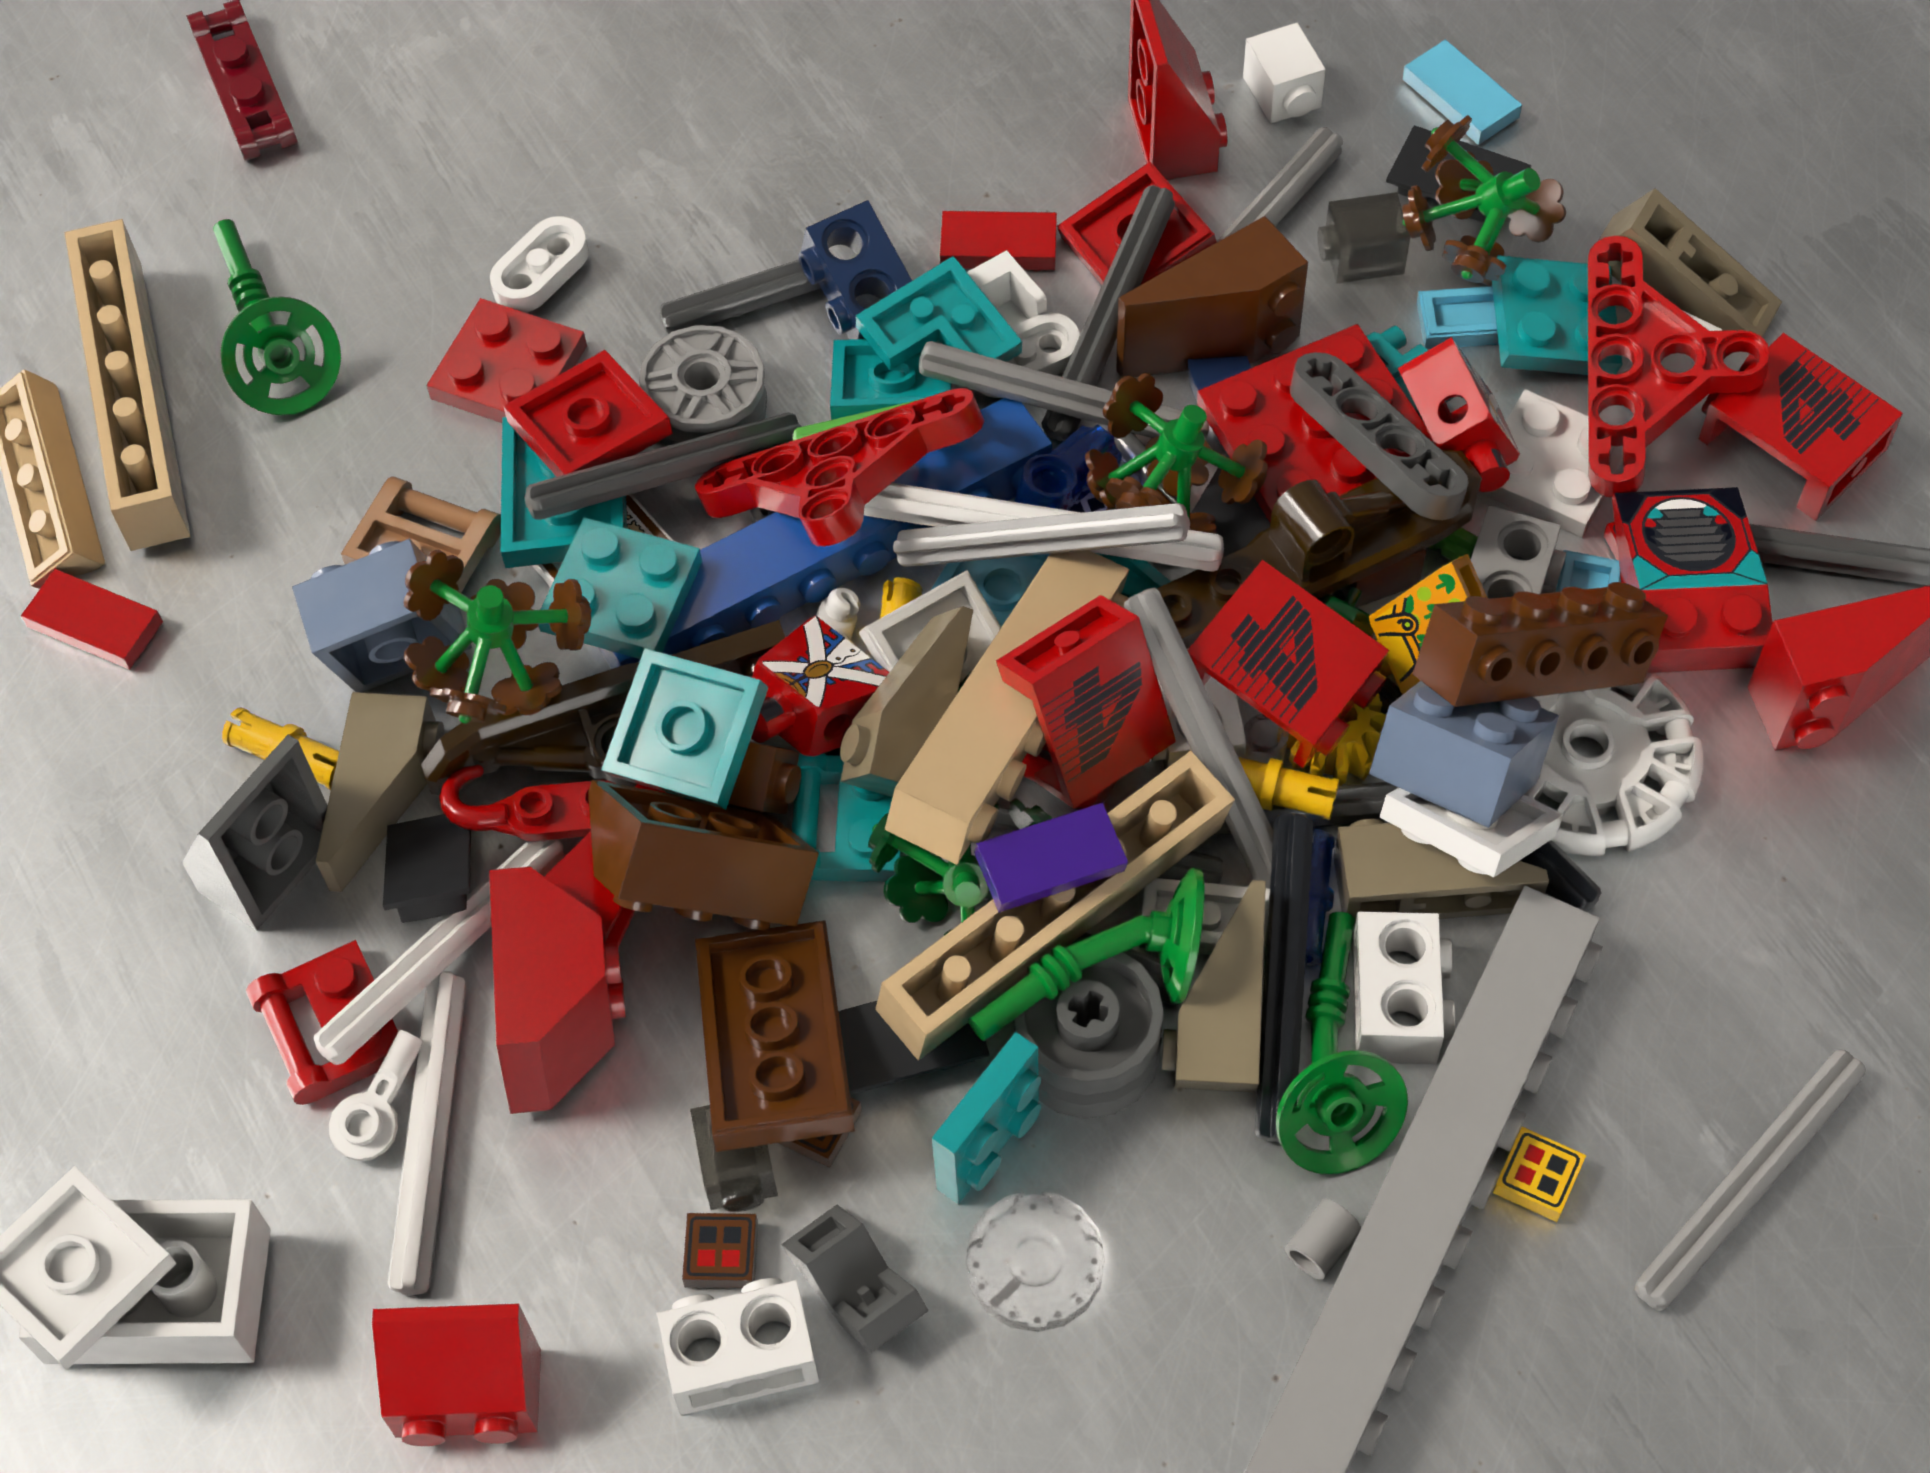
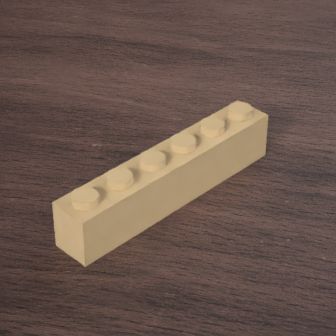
(126, 386)
(989, 726)
(993, 949)

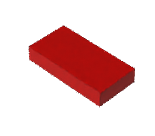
(982, 235)
(92, 619)

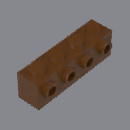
(1539, 644)

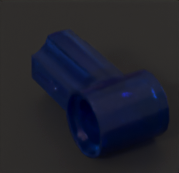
(1061, 477)

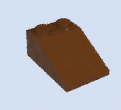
(1220, 303)

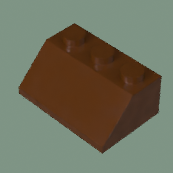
(697, 857)

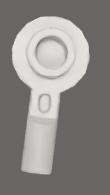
(367, 1122)

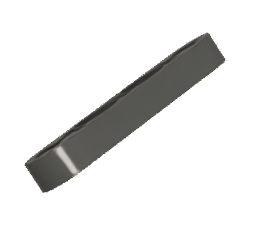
(1424, 481)

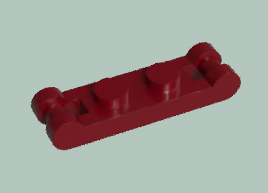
(242, 80)

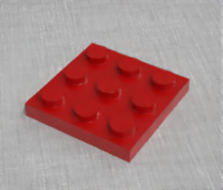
(1298, 447)

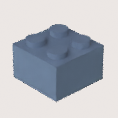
(359, 616)
(1464, 756)

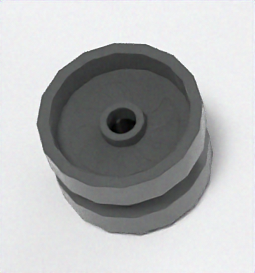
(1097, 1039)

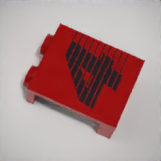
(1808, 421)
(1291, 659)
(1092, 698)

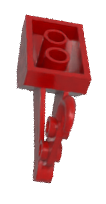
(549, 943)

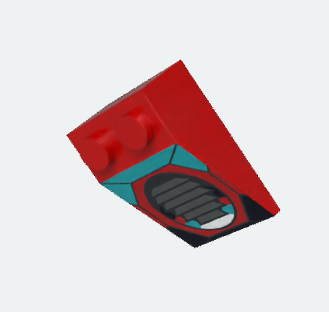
(1699, 568)

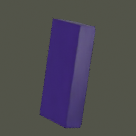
(1050, 857)

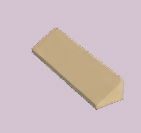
(45, 481)

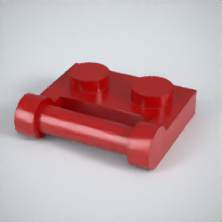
(330, 985)

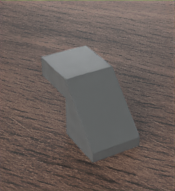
(854, 1278)

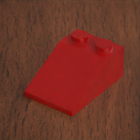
(1171, 96)
(1836, 664)

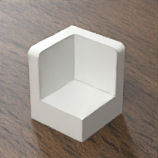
(1009, 288)

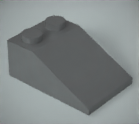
(261, 838)

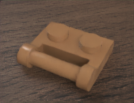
(396, 497)

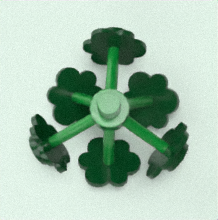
(926, 879)

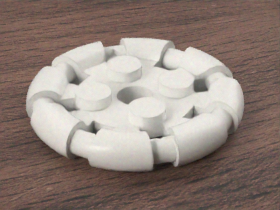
(1616, 777)

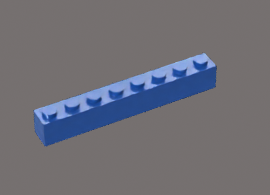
(776, 568)

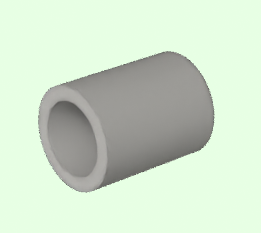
(1322, 1239)

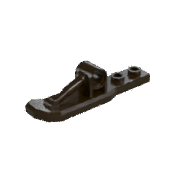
(1319, 544)
(577, 722)

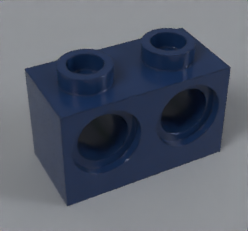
(873, 271)

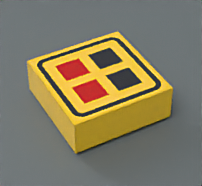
(1539, 1174)

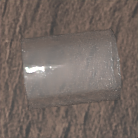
(1265, 740)

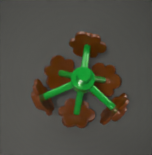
(1471, 184)
(1175, 456)
(495, 619)

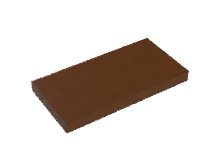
(772, 1037)

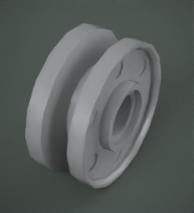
(704, 381)

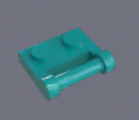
(856, 816)

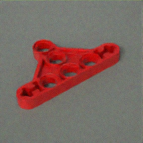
(1648, 389)
(840, 469)

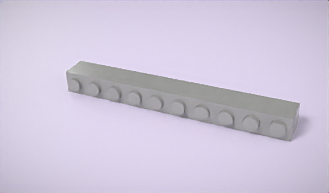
(1432, 1183)

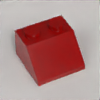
(457, 1372)

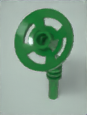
(273, 340)
(1171, 933)
(1337, 1101)

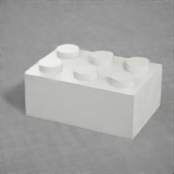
(205, 1303)

